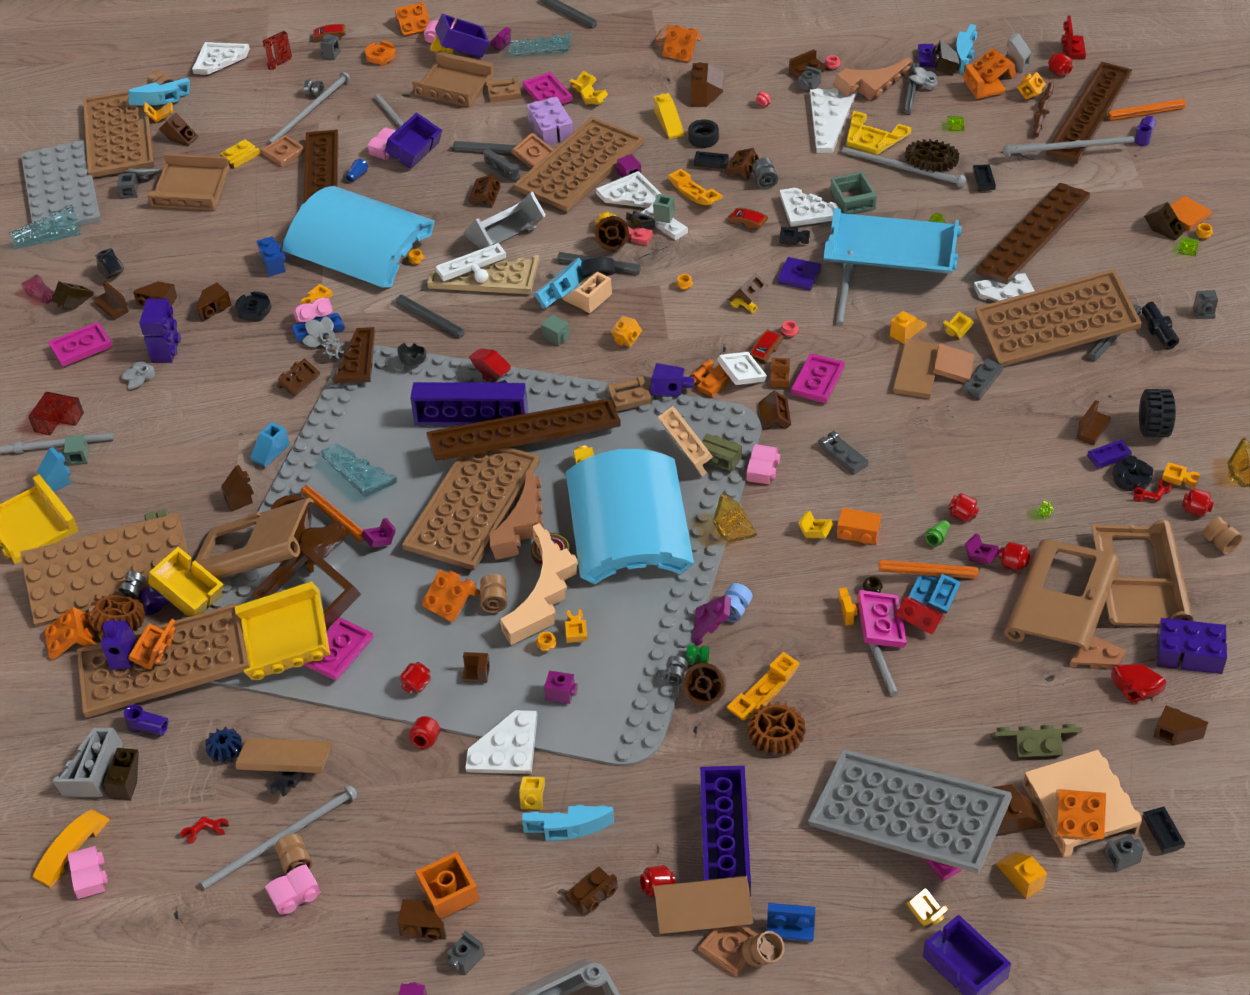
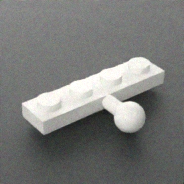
(472, 262)

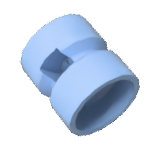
(740, 599)

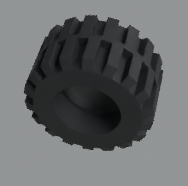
(1157, 413)

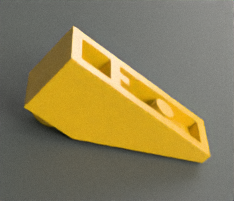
(668, 116)

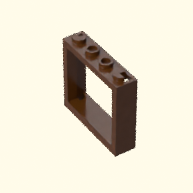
(291, 566)

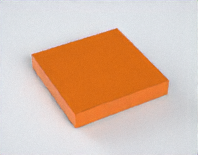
(1190, 212)

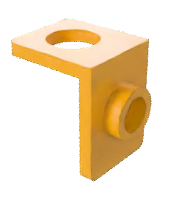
(158, 115)

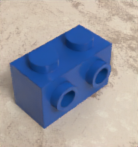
(271, 256)

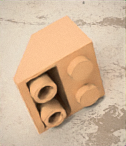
(590, 292)

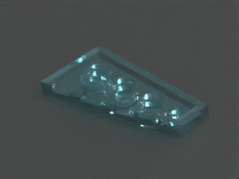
(542, 44)
(47, 229)
(357, 471)

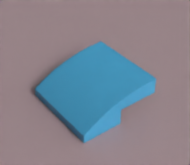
(935, 591)

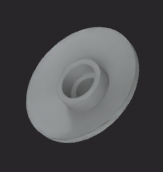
(144, 172)

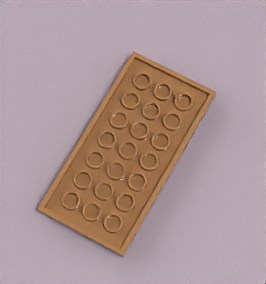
(116, 135)
(578, 163)
(1057, 317)
(470, 505)
(96, 565)
(202, 651)

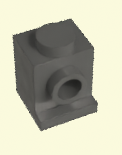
(330, 46)
(809, 79)
(128, 185)
(1205, 304)
(1124, 852)
(465, 953)

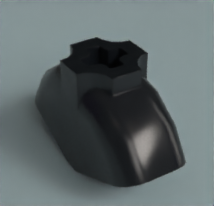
(108, 263)

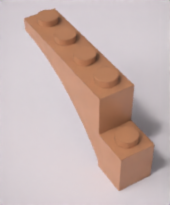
(870, 82)
(520, 523)

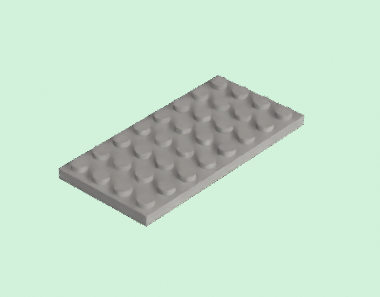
(60, 179)
(911, 810)

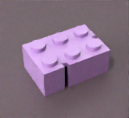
(546, 117)

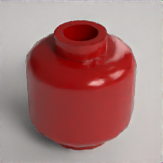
(1060, 64)
(1197, 502)
(963, 507)
(1014, 556)
(415, 678)
(424, 732)
(655, 876)

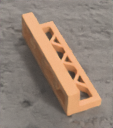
(685, 438)

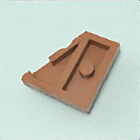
(1099, 655)

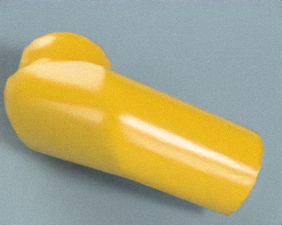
(738, 300)

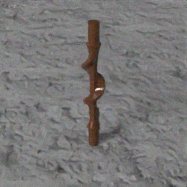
(1038, 117)

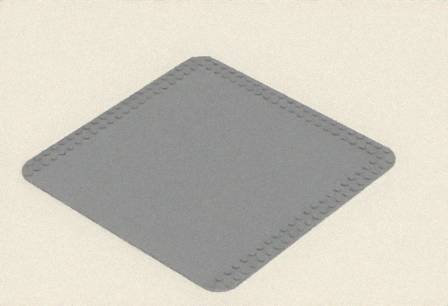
(630, 617)

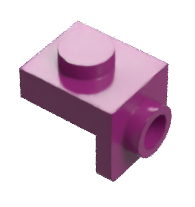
(502, 39)
(381, 535)
(980, 552)

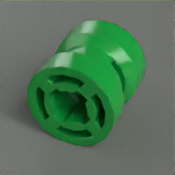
(693, 653)

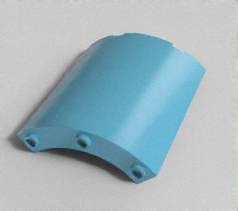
(355, 234)
(893, 243)
(628, 513)

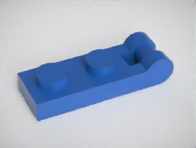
(300, 329)

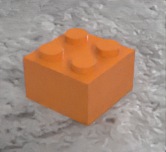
(447, 885)

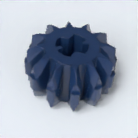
(223, 745)

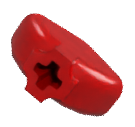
(490, 364)
(1137, 681)

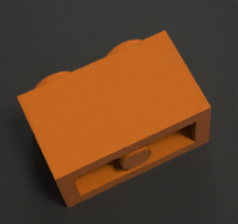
(859, 526)

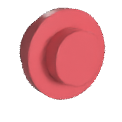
(832, 62)
(763, 99)
(789, 328)

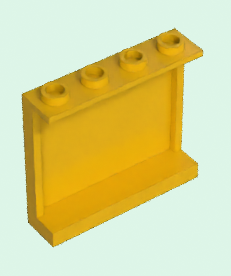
(33, 520)
(283, 630)

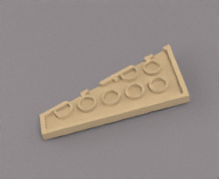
(502, 278)

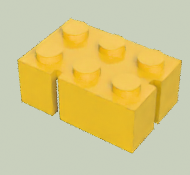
(185, 589)

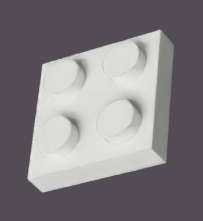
(741, 368)

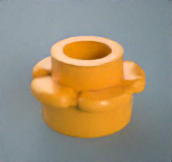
(1204, 230)
(415, 256)
(684, 281)
(546, 641)

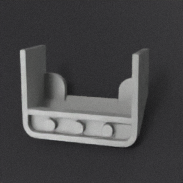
(506, 223)
(571, 979)

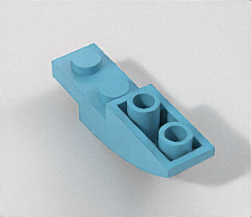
(964, 46)
(159, 94)
(560, 285)
(577, 823)

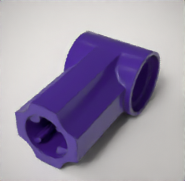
(1145, 130)
(152, 600)
(140, 720)

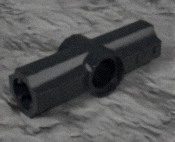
(1160, 325)

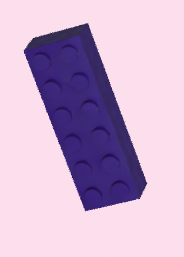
(466, 402)
(724, 822)

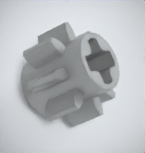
(334, 343)

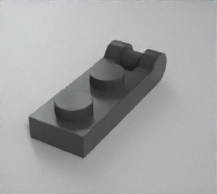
(501, 166)
(983, 378)
(843, 453)

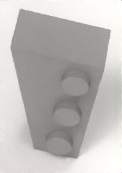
(89, 768)

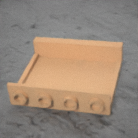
(1080, 773)

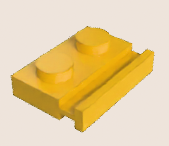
(240, 153)

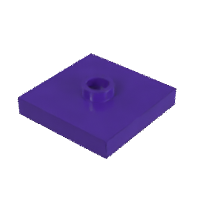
(799, 273)

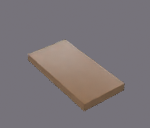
(916, 368)
(284, 755)
(703, 904)

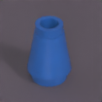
(357, 169)

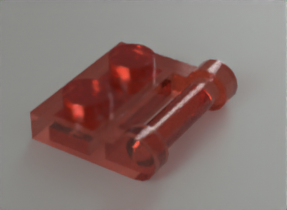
(281, 49)

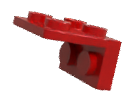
(1072, 45)

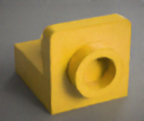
(532, 792)

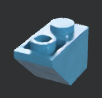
(269, 444)
(54, 471)

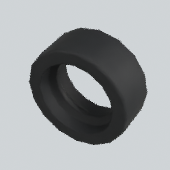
(703, 141)
(603, 265)

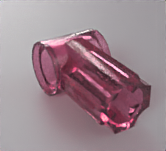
(36, 287)

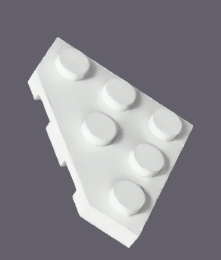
(219, 55)
(630, 191)
(804, 208)
(999, 291)
(506, 746)

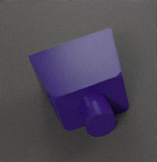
(669, 380)
(118, 636)

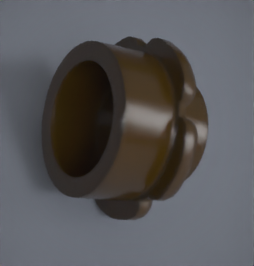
(872, 584)

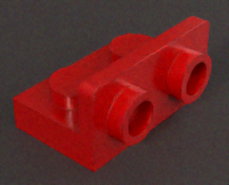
(919, 614)

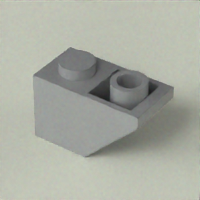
(1018, 53)

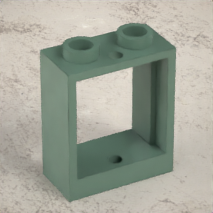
(853, 204)

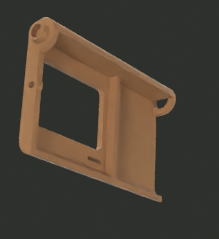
(266, 545)
(1146, 599)
(1059, 614)

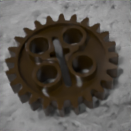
(932, 155)

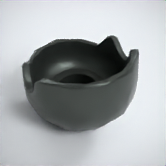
(411, 355)

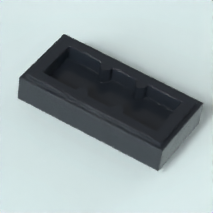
(711, 160)
(984, 177)
(1163, 829)

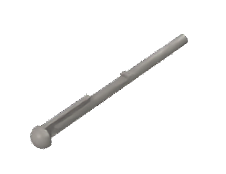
(344, 77)
(1008, 150)
(960, 181)
(350, 793)

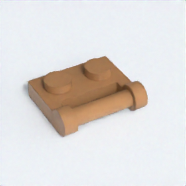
(508, 91)
(629, 398)

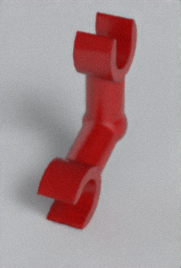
(1140, 494)
(204, 822)

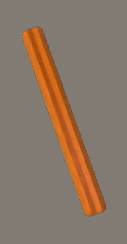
(1146, 109)
(332, 512)
(927, 569)

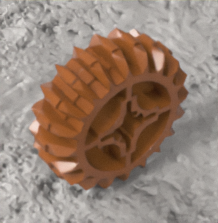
(116, 609)
(777, 735)

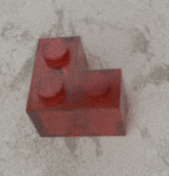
(55, 409)

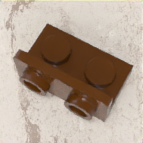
(799, 63)
(742, 163)
(485, 189)
(298, 378)
(592, 891)

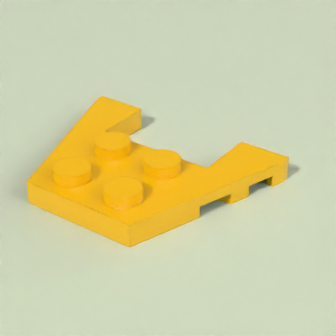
(872, 139)

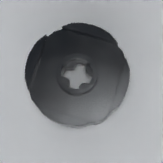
(245, 308)
(1132, 465)

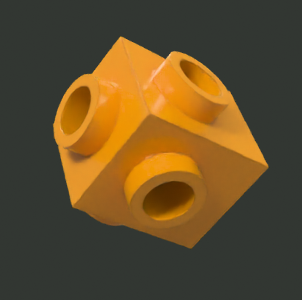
(1031, 85)
(626, 331)

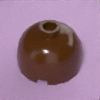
(612, 233)
(704, 684)

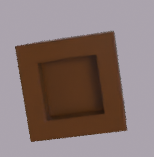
(476, 667)

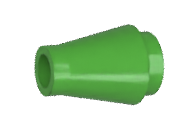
(936, 534)

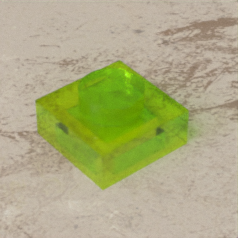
(955, 123)
(1188, 246)

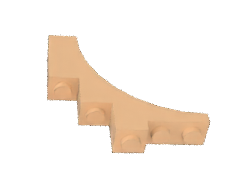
(537, 610)

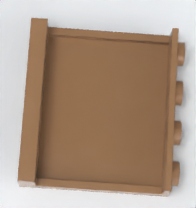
(455, 79)
(190, 182)

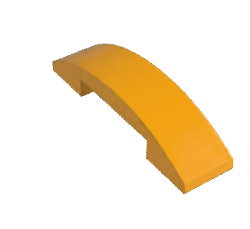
(691, 190)
(766, 688)
(70, 840)

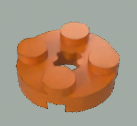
(380, 53)

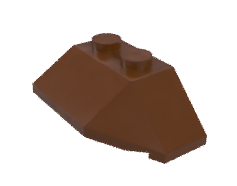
(705, 84)
(1021, 813)

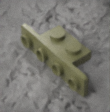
(1037, 742)

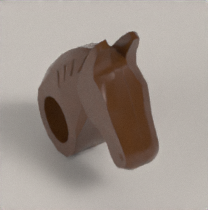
(319, 539)

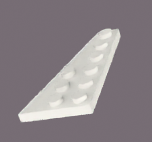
(829, 115)

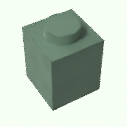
(664, 208)
(555, 330)
(76, 450)

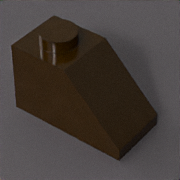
(70, 295)

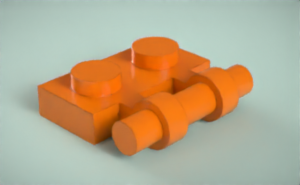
(713, 382)

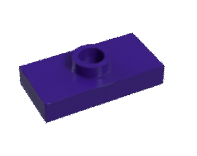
(925, 55)
(1109, 454)

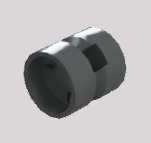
(765, 173)

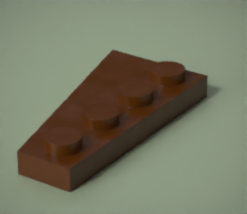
(358, 358)

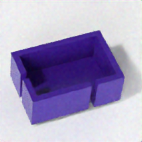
(463, 36)
(413, 140)
(159, 330)
(1201, 643)
(966, 958)

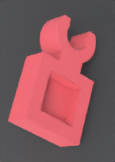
(640, 236)

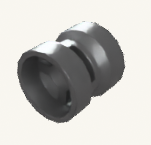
(315, 88)
(132, 584)
(675, 670)

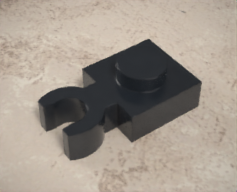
(641, 221)
(792, 236)
(284, 780)

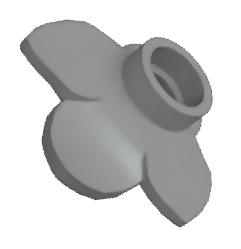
(925, 78)
(317, 331)
(138, 374)

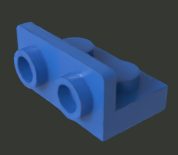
(791, 921)

